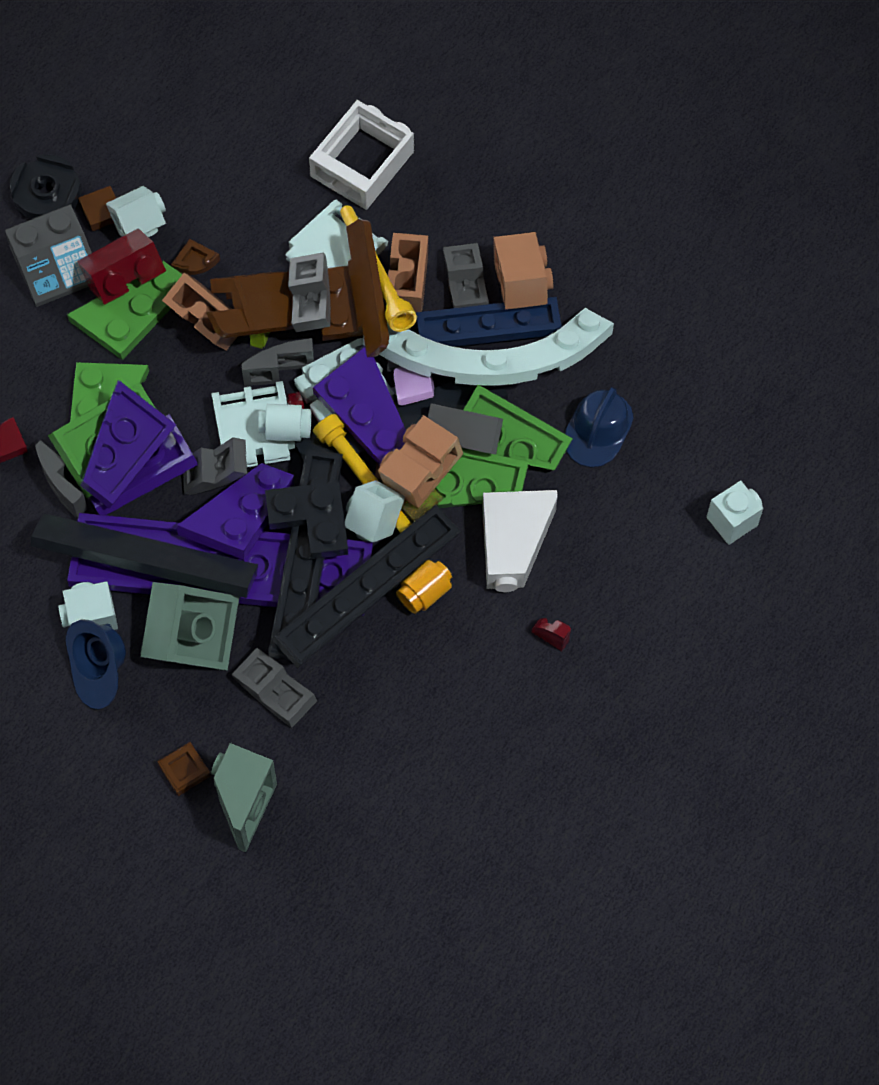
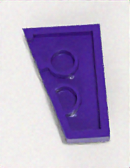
(363, 405)
(124, 444)
(165, 464)
(237, 514)

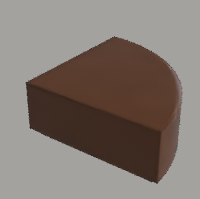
(195, 259)

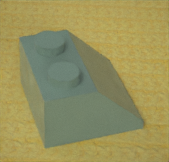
(189, 626)
(244, 790)

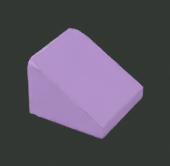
(412, 386)

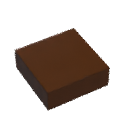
(95, 207)
(184, 769)

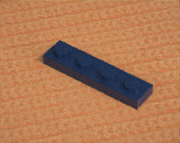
(488, 323)

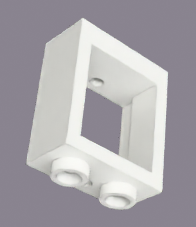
(343, 178)

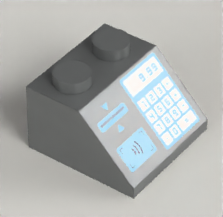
(49, 253)

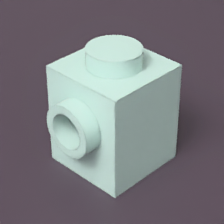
(137, 210)
(373, 511)
(735, 512)
(89, 603)

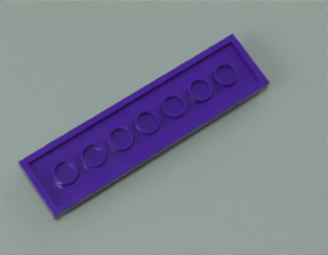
(267, 552)

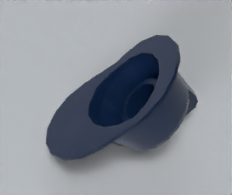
(598, 428)
(94, 660)

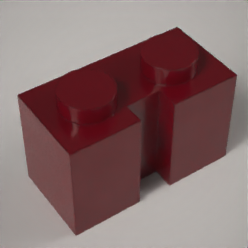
(120, 263)

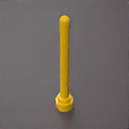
(398, 312)
(331, 432)

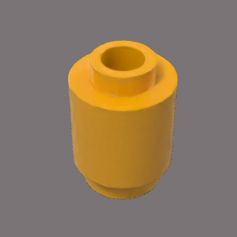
(424, 586)

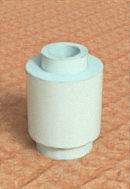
(285, 422)

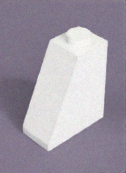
(514, 533)

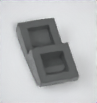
(465, 275)
(310, 292)
(265, 366)
(473, 429)
(216, 467)
(57, 477)
(274, 688)

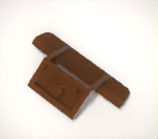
(357, 294)
(260, 303)

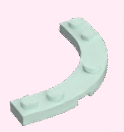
(500, 366)

